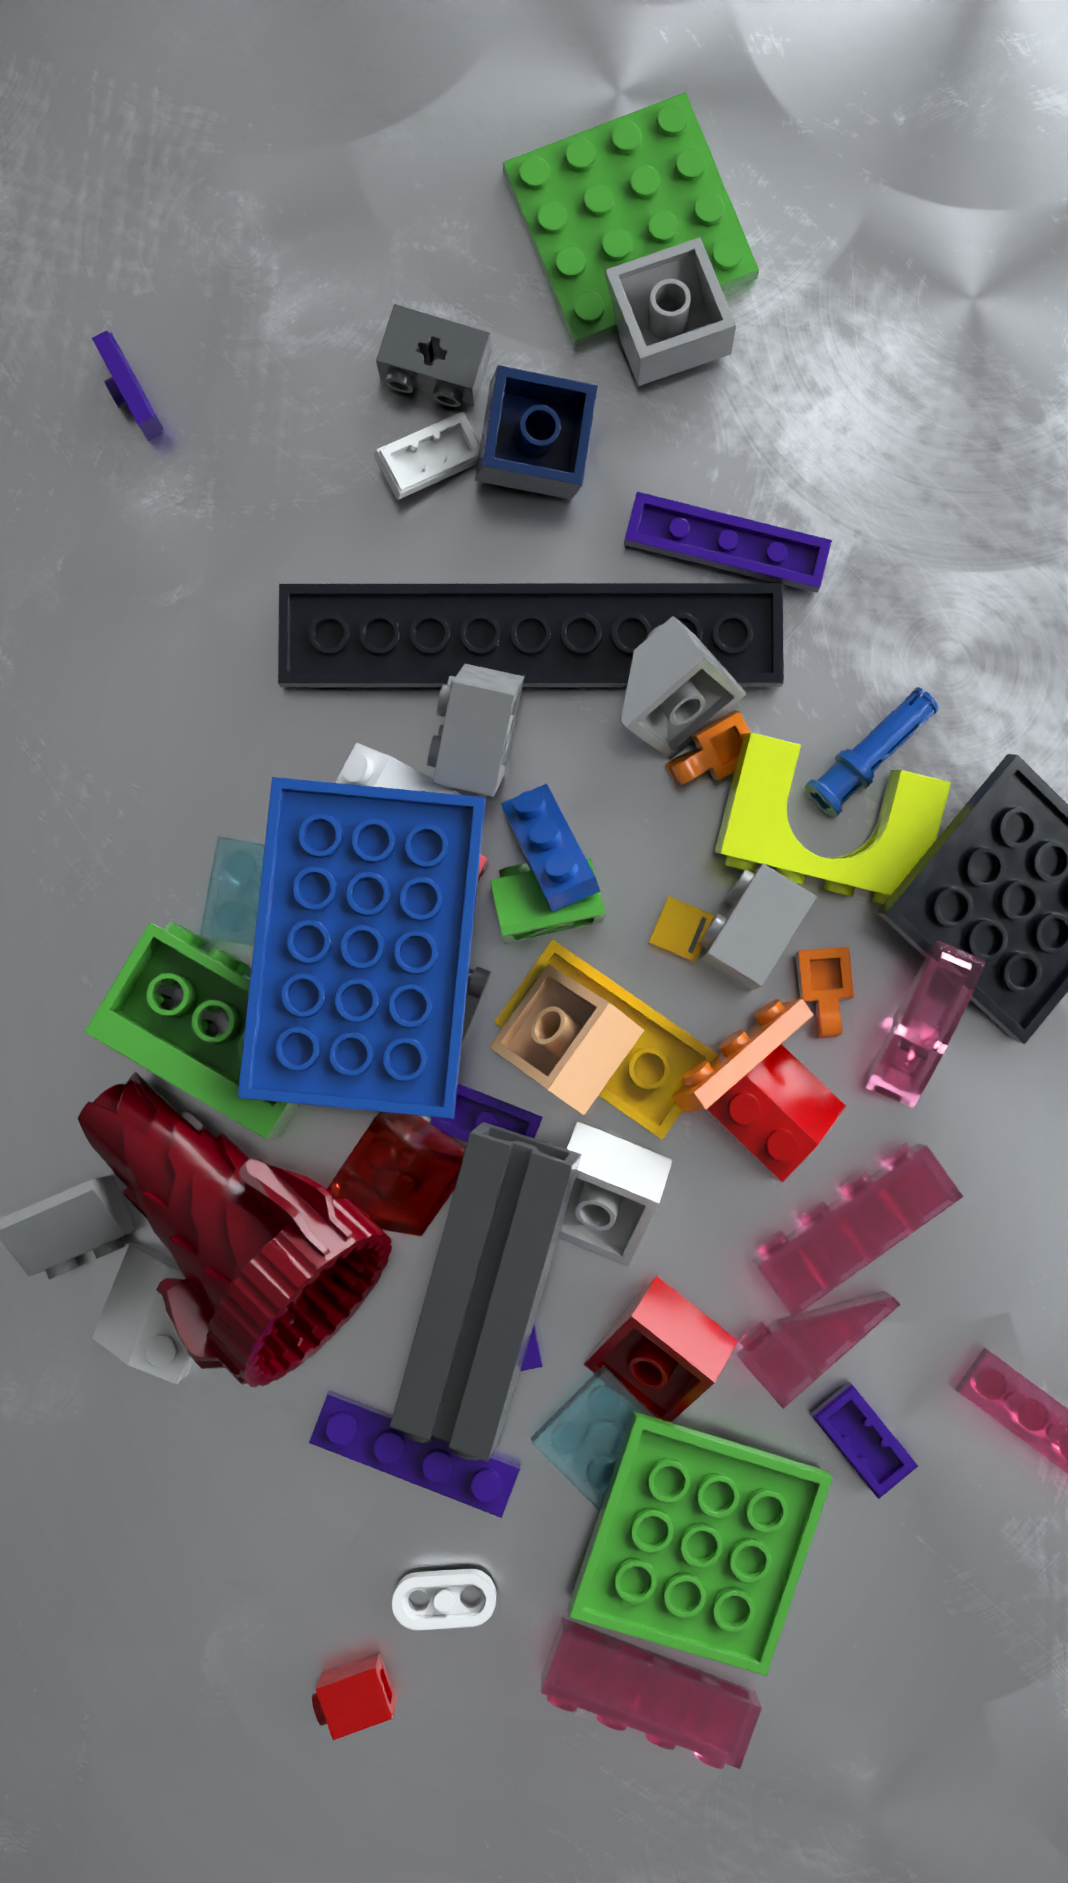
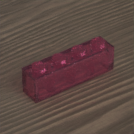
(856, 1227)
(650, 1695)

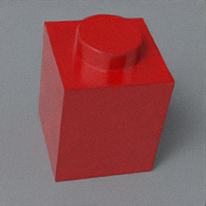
(354, 1697)

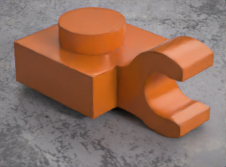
(716, 750)
(825, 979)

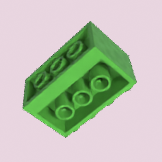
(183, 1039)

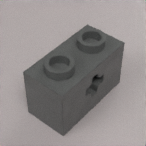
(415, 338)

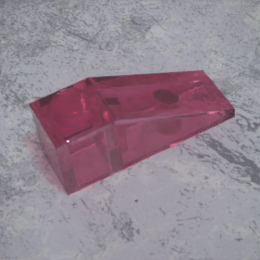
(801, 1348)

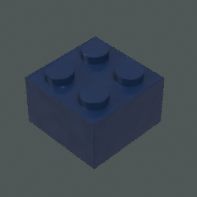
(536, 432)

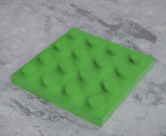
(620, 198)
(699, 1543)

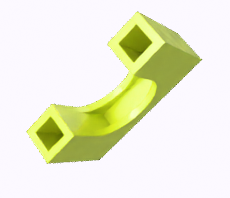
(759, 831)

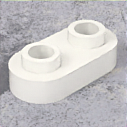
(445, 1605)

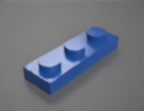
(550, 848)

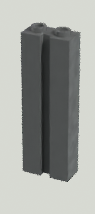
(485, 1290)

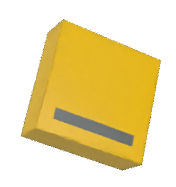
(680, 929)

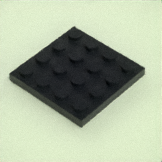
(999, 894)

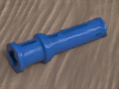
(856, 766)

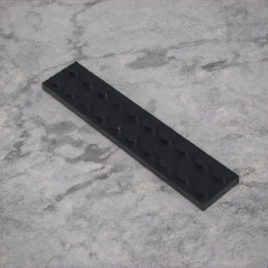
(525, 629)

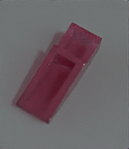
(924, 1023)

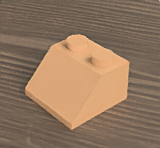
(566, 1038)

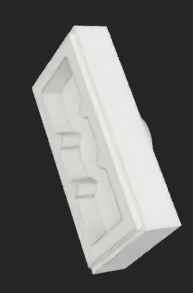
(429, 455)

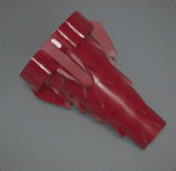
(260, 1247)

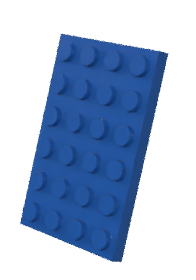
(362, 948)

